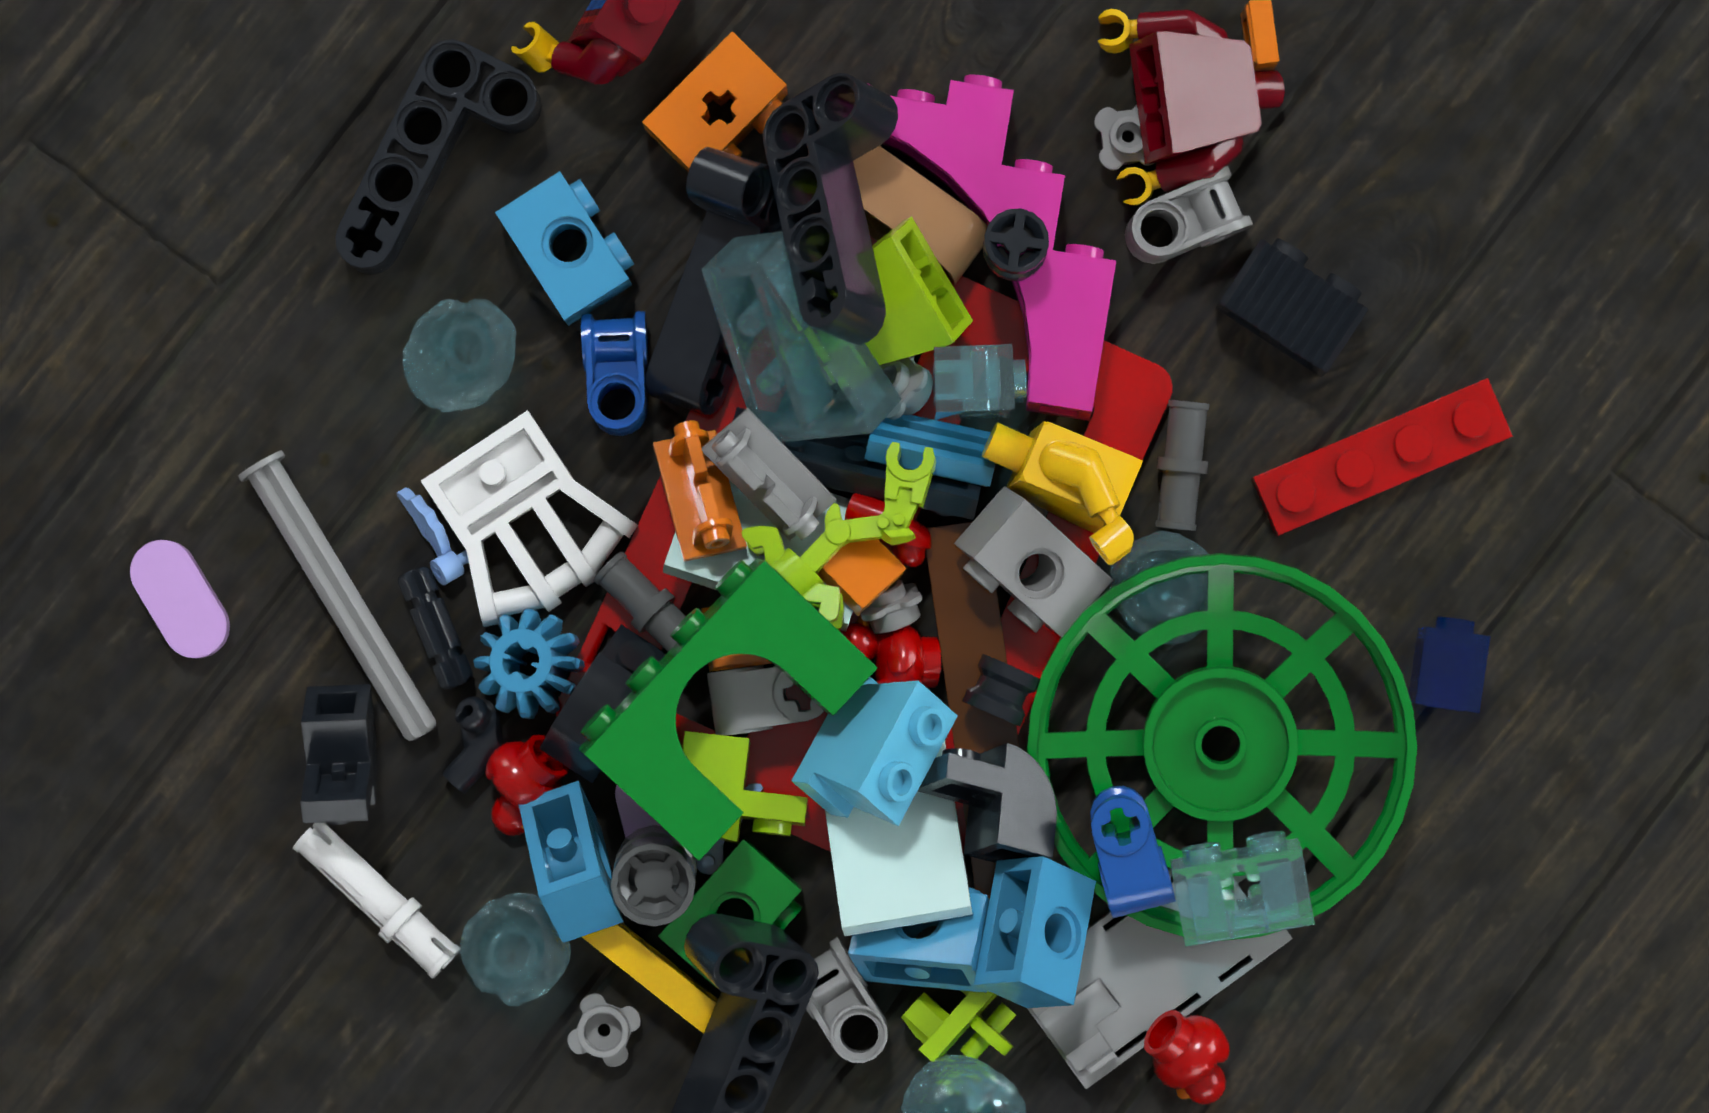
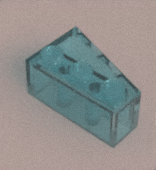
(787, 371)

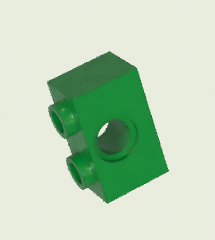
(745, 876)

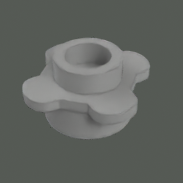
(1115, 149)
(912, 384)
(894, 608)
(610, 1047)

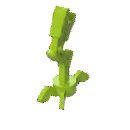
(903, 494)

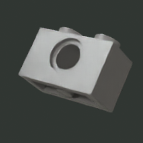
(1065, 576)

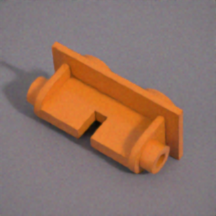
(698, 495)

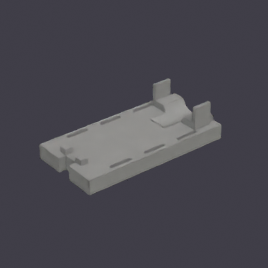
(1135, 977)

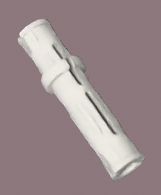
(371, 893)

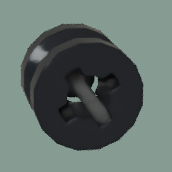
(1017, 231)
(1001, 690)

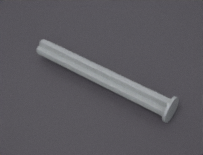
(340, 596)

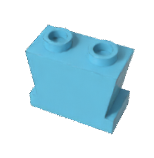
(875, 750)

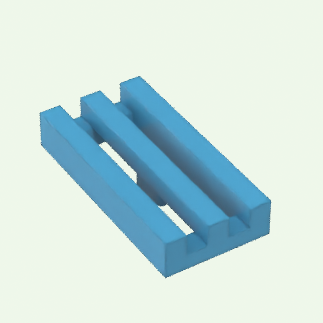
(955, 447)

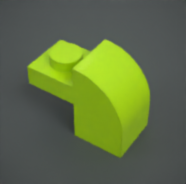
(726, 765)

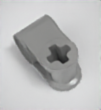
(1197, 214)
(754, 700)
(842, 998)

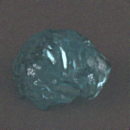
(459, 354)
(1167, 598)
(514, 949)
(961, 1086)

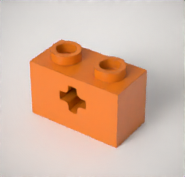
(725, 74)

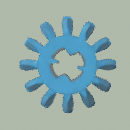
(506, 657)

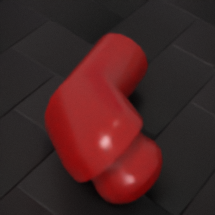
(908, 553)

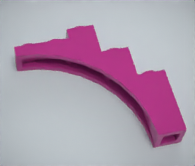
(1071, 293)

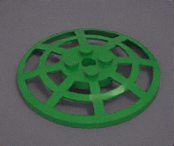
(1237, 700)

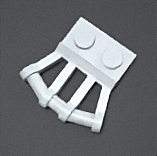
(500, 483)

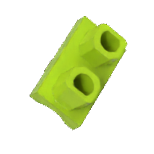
(941, 1030)

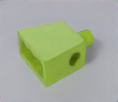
(918, 297)

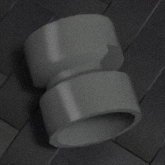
(653, 877)

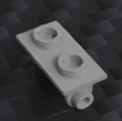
(769, 475)

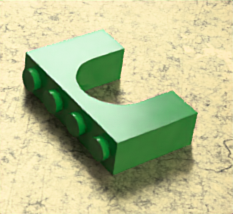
(639, 738)

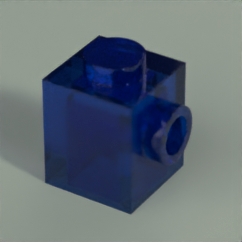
(1449, 666)

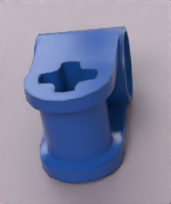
(616, 366)
(1130, 861)

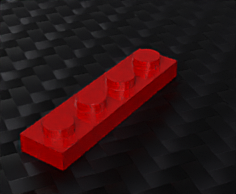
(1381, 457)

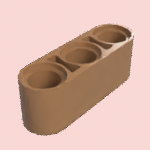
(896, 192)

